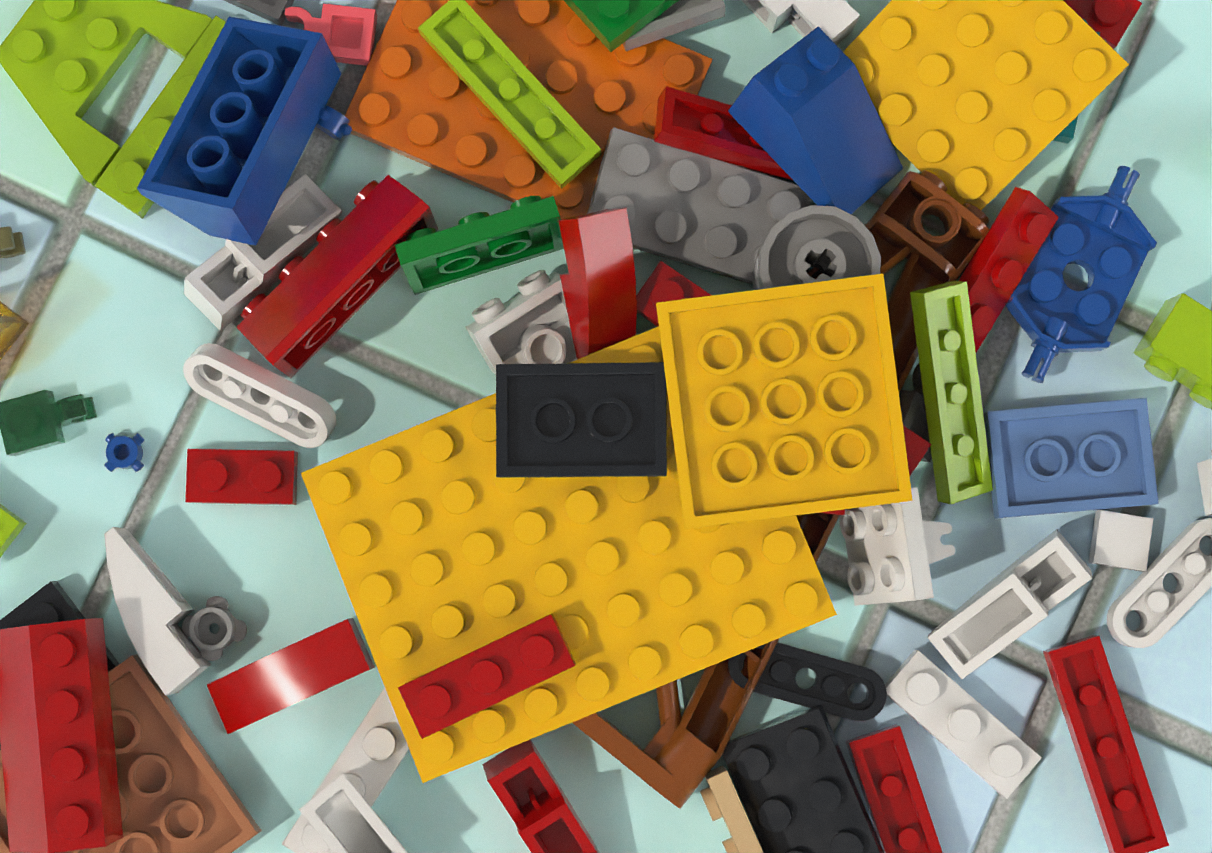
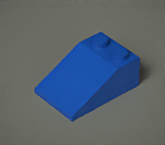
(819, 124)

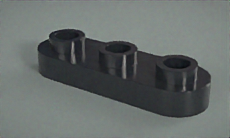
(830, 685)

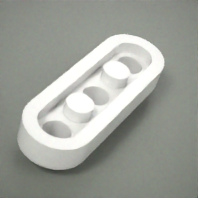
(259, 395)
(1155, 605)

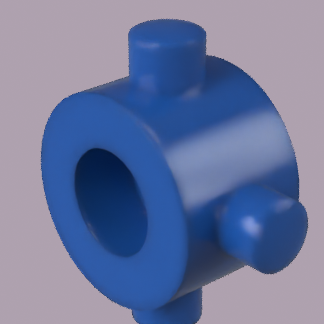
(333, 123)
(124, 452)

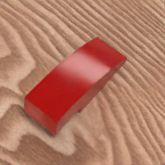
(599, 280)
(290, 675)
(537, 802)

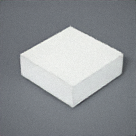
(1120, 540)

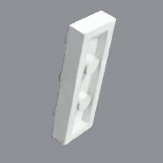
(961, 724)

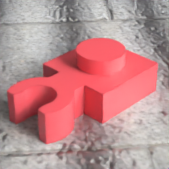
(345, 28)

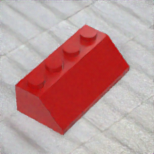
(335, 277)
(58, 738)

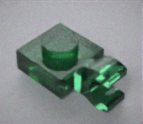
(37, 420)

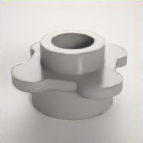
(198, 628)

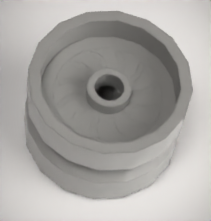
(819, 239)

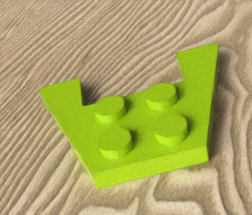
(70, 51)

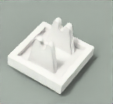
(892, 551)

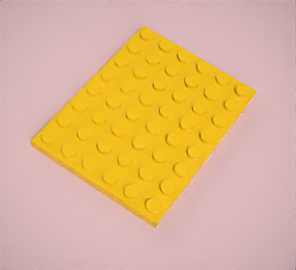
(459, 558)

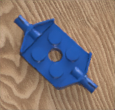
(1110, 246)

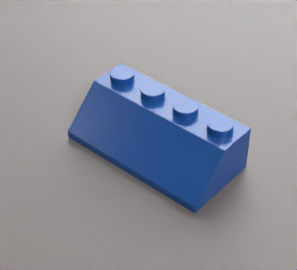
(242, 128)

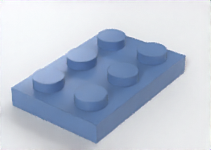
(1070, 458)

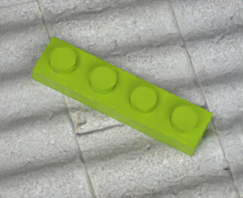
(510, 91)
(134, 157)
(951, 391)

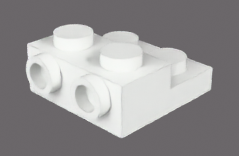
(526, 327)

